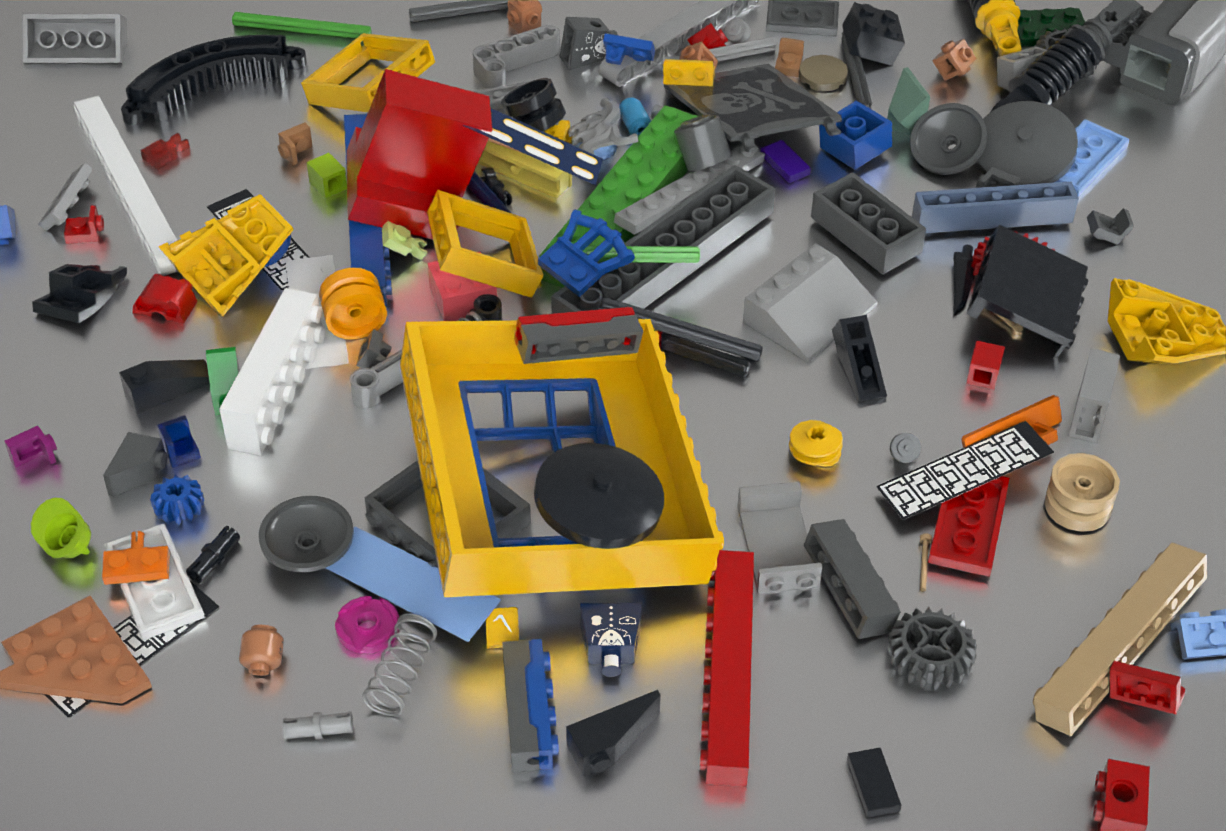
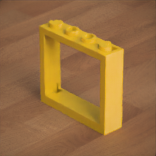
(324, 86)
(451, 210)

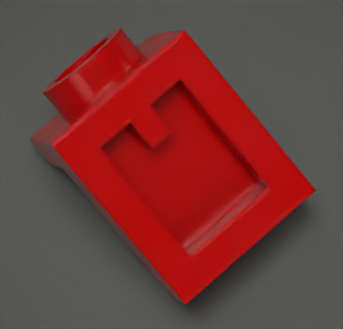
(84, 228)

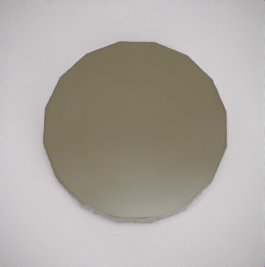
(823, 72)

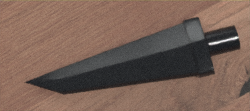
(962, 276)

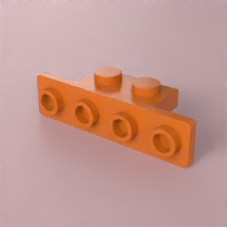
(1039, 416)

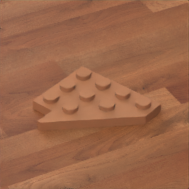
(73, 657)

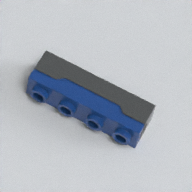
(528, 707)

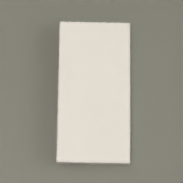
(163, 603)

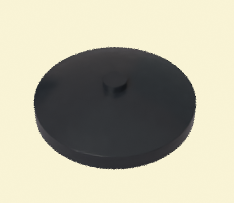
(598, 495)

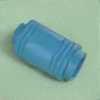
(634, 115)

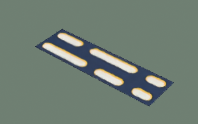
(543, 147)

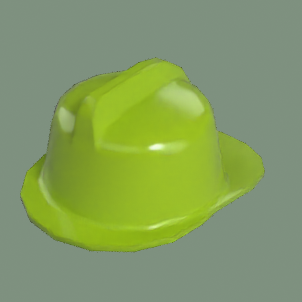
(60, 529)

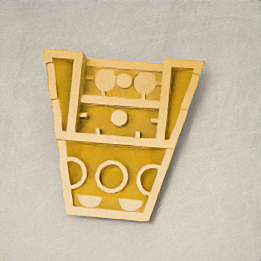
(229, 251)

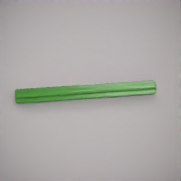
(299, 25)

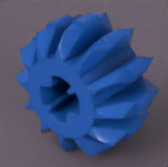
(177, 499)

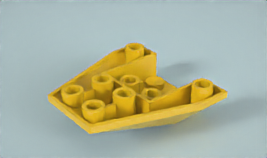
(1161, 325)

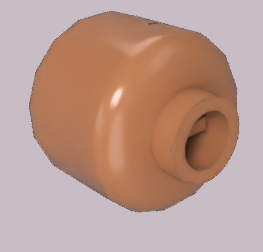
(261, 649)

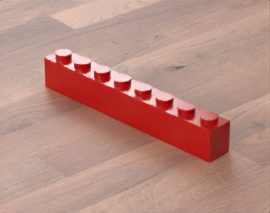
(730, 670)

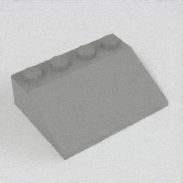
(806, 302)

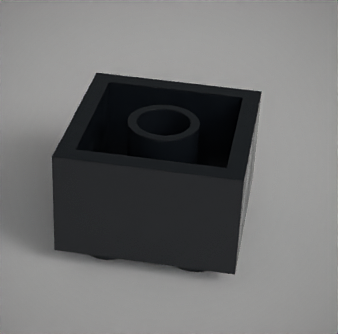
(873, 33)

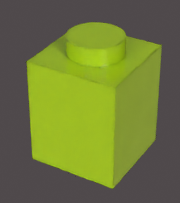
(327, 175)

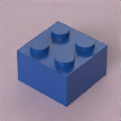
(861, 137)

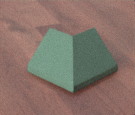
(908, 103)

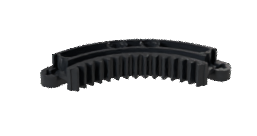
(204, 66)

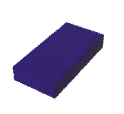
(785, 161)

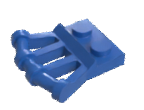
(574, 267)

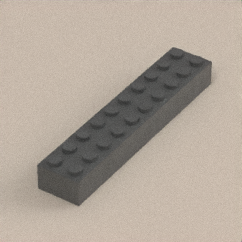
(706, 219)

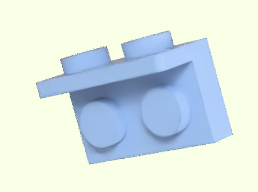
(1201, 635)

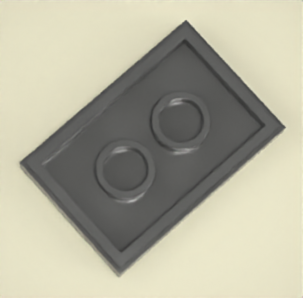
(803, 16)

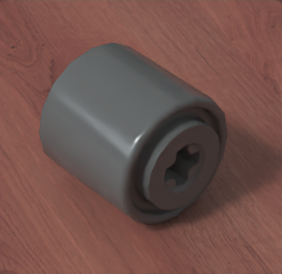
(702, 142)

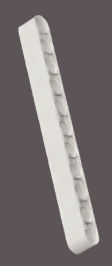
(126, 180)

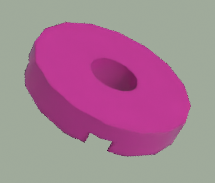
(366, 639)

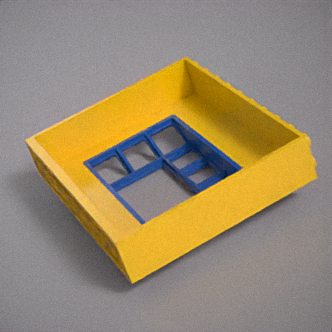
(628, 408)

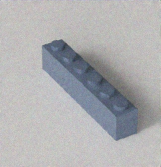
(995, 206)

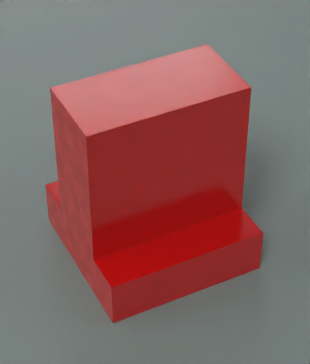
(413, 149)

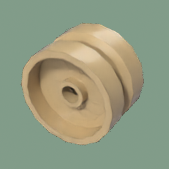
(1081, 492)

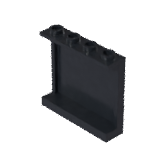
(1030, 286)

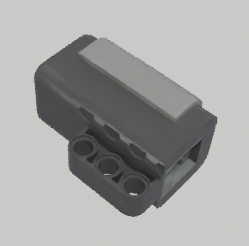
(1170, 48)

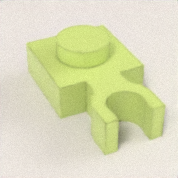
(400, 240)

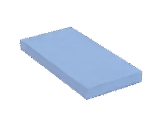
(1095, 152)

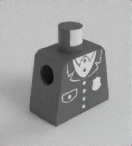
(583, 41)

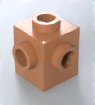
(524, 14)
(954, 59)

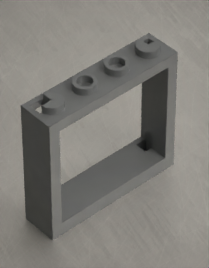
(388, 495)

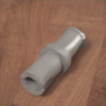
(318, 725)

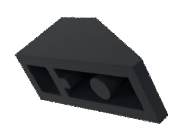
(859, 357)
(161, 381)
(607, 735)

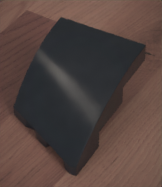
(78, 291)

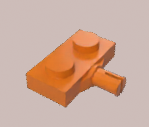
(136, 563)

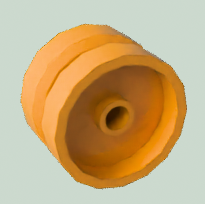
(352, 303)

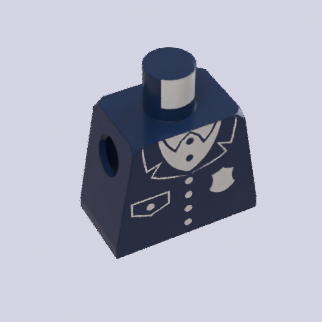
(610, 634)

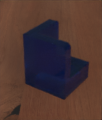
(178, 441)

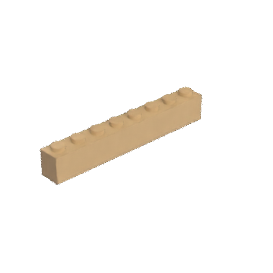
(1119, 637)

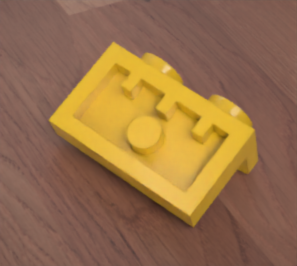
(688, 72)

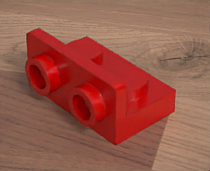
(1146, 687)

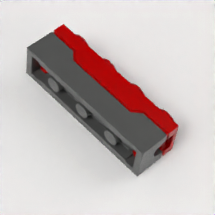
(577, 335)

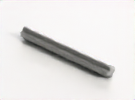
(739, 50)

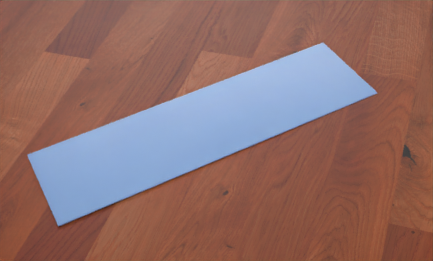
(411, 585)

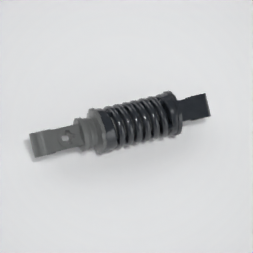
(1072, 55)

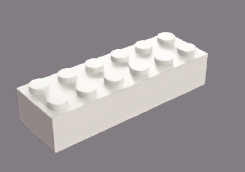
(272, 372)

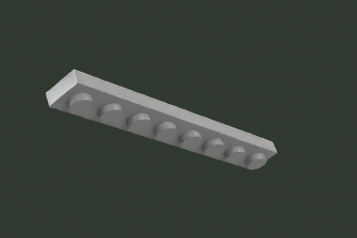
(654, 206)

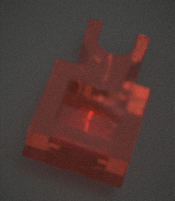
(162, 153)

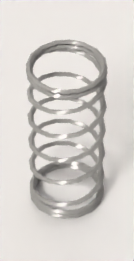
(386, 690)

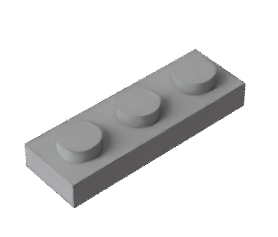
(66, 197)

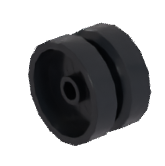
(535, 104)

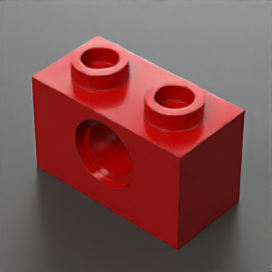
(1123, 782)

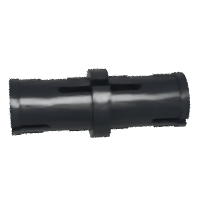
(213, 554)

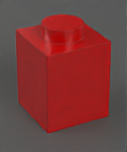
(985, 365)

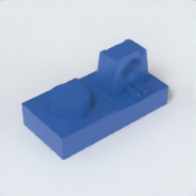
(619, 46)

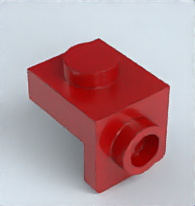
(709, 37)

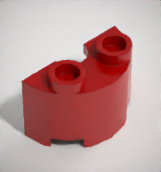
(168, 297)

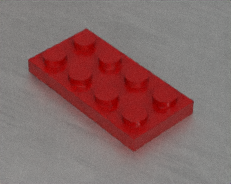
(970, 528)

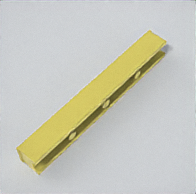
(525, 169)

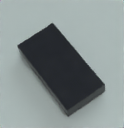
(874, 782)

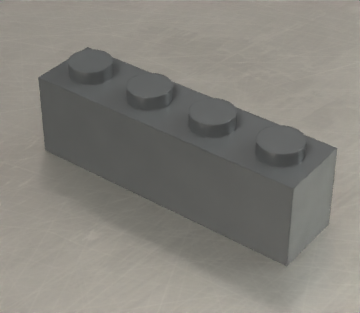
(852, 578)

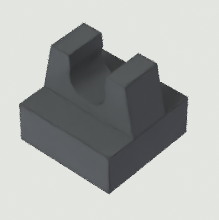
(373, 350)

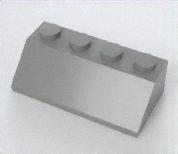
(73, 38)

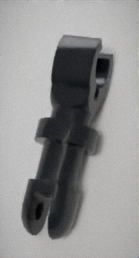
(496, 186)

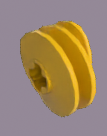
(816, 443)

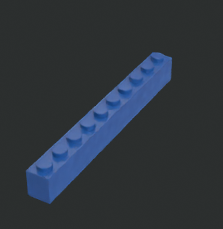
(365, 239)

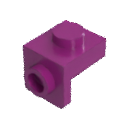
(30, 446)

